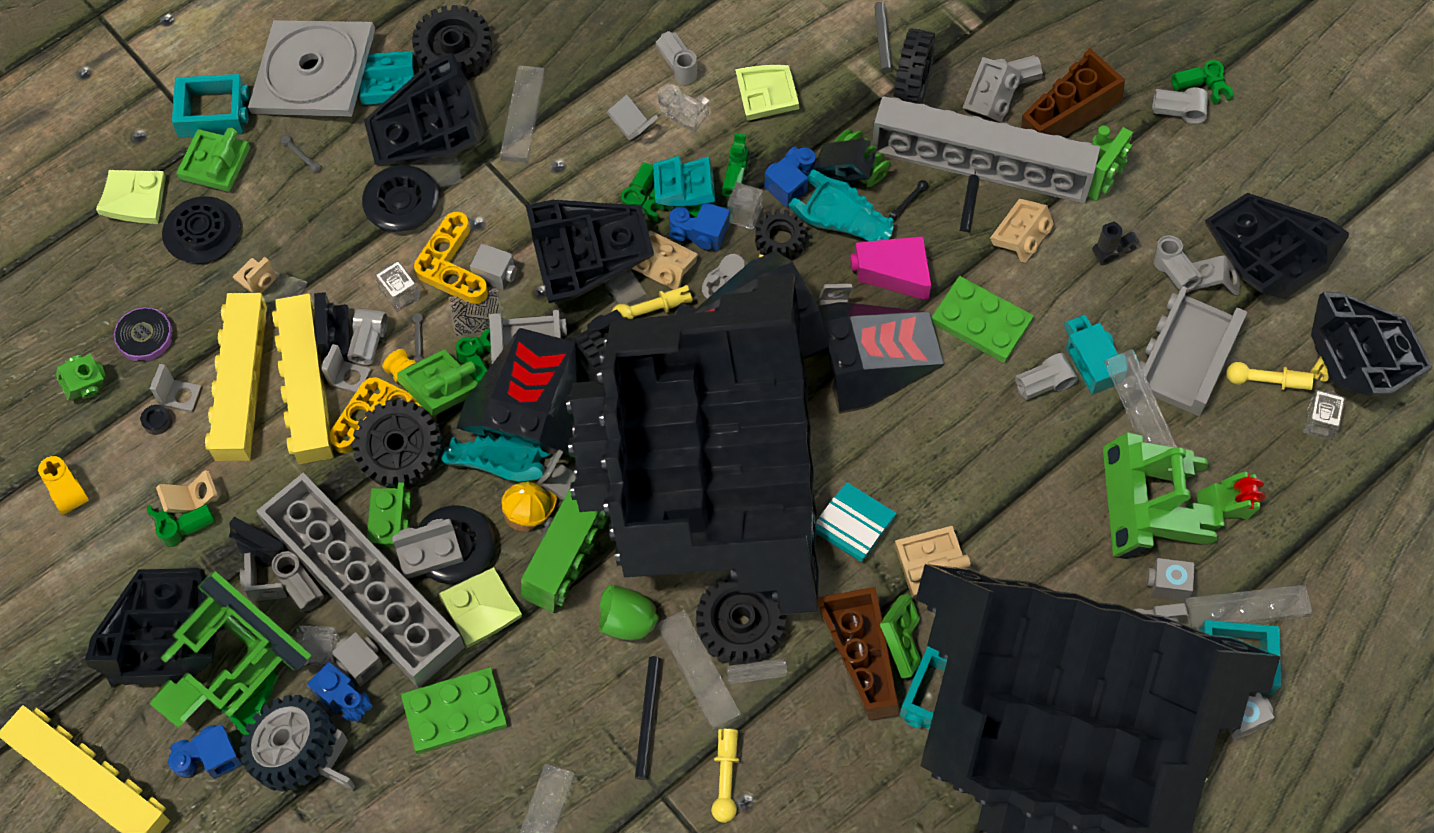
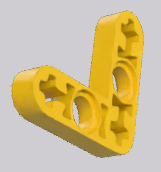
(442, 265)
(359, 401)

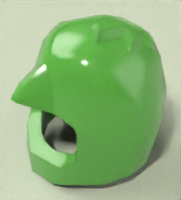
(626, 613)

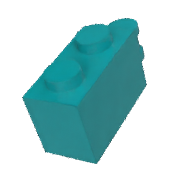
(1089, 351)

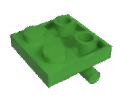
(214, 159)
(1110, 159)
(438, 382)

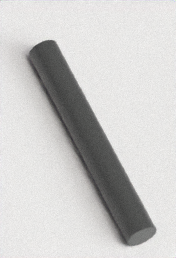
(882, 34)

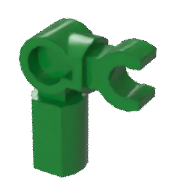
(1210, 75)
(737, 164)
(637, 190)
(471, 350)
(172, 531)

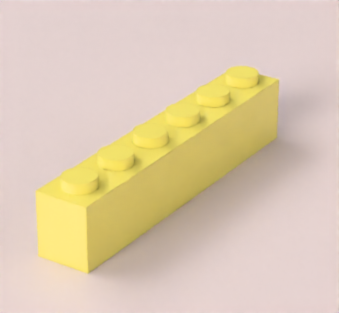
(237, 377)
(304, 380)
(81, 775)

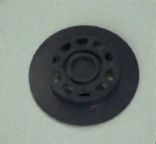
(402, 206)
(199, 222)
(483, 545)

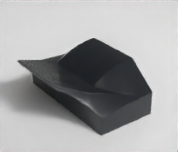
(256, 542)

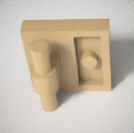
(933, 548)

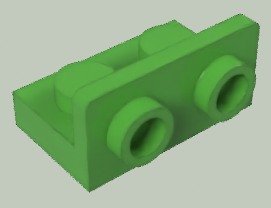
(388, 514)

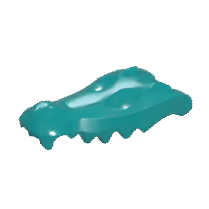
(841, 209)
(501, 456)

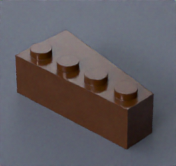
(1077, 98)
(856, 631)

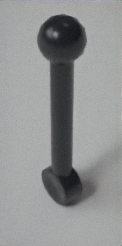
(922, 186)

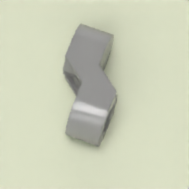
(726, 270)

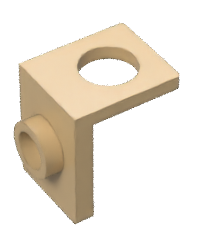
(258, 278)
(186, 498)

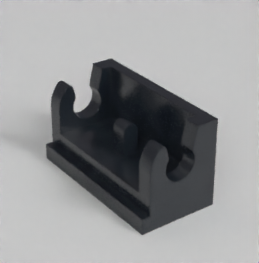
(845, 160)

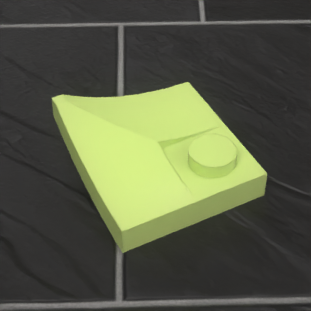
(766, 90)
(133, 196)
(480, 607)

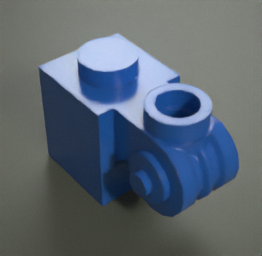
(788, 177)
(705, 230)
(339, 693)
(211, 748)

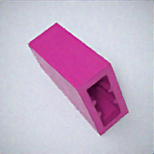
(893, 265)

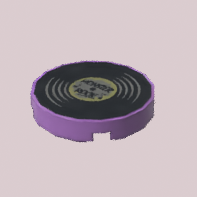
(143, 334)

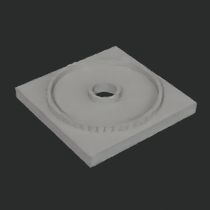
(327, 87)

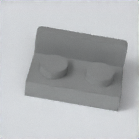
(992, 89)
(427, 548)

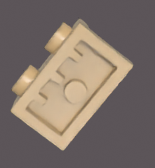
(1023, 228)
(668, 263)

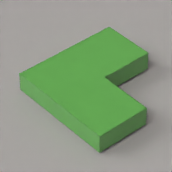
(897, 630)

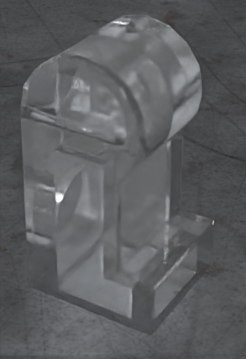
(682, 107)

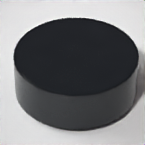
(156, 419)

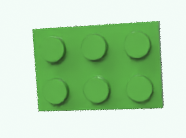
(982, 319)
(453, 711)

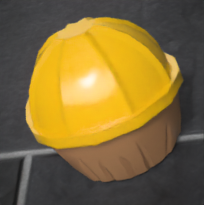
(527, 505)

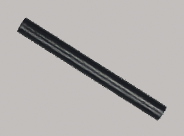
(969, 203)
(647, 718)

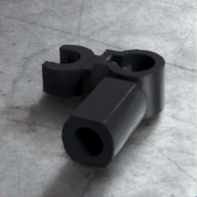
(1112, 244)

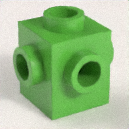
(80, 377)

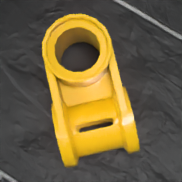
(63, 487)

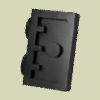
(331, 325)

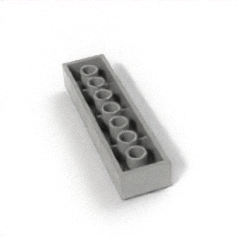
(991, 148)
(361, 580)

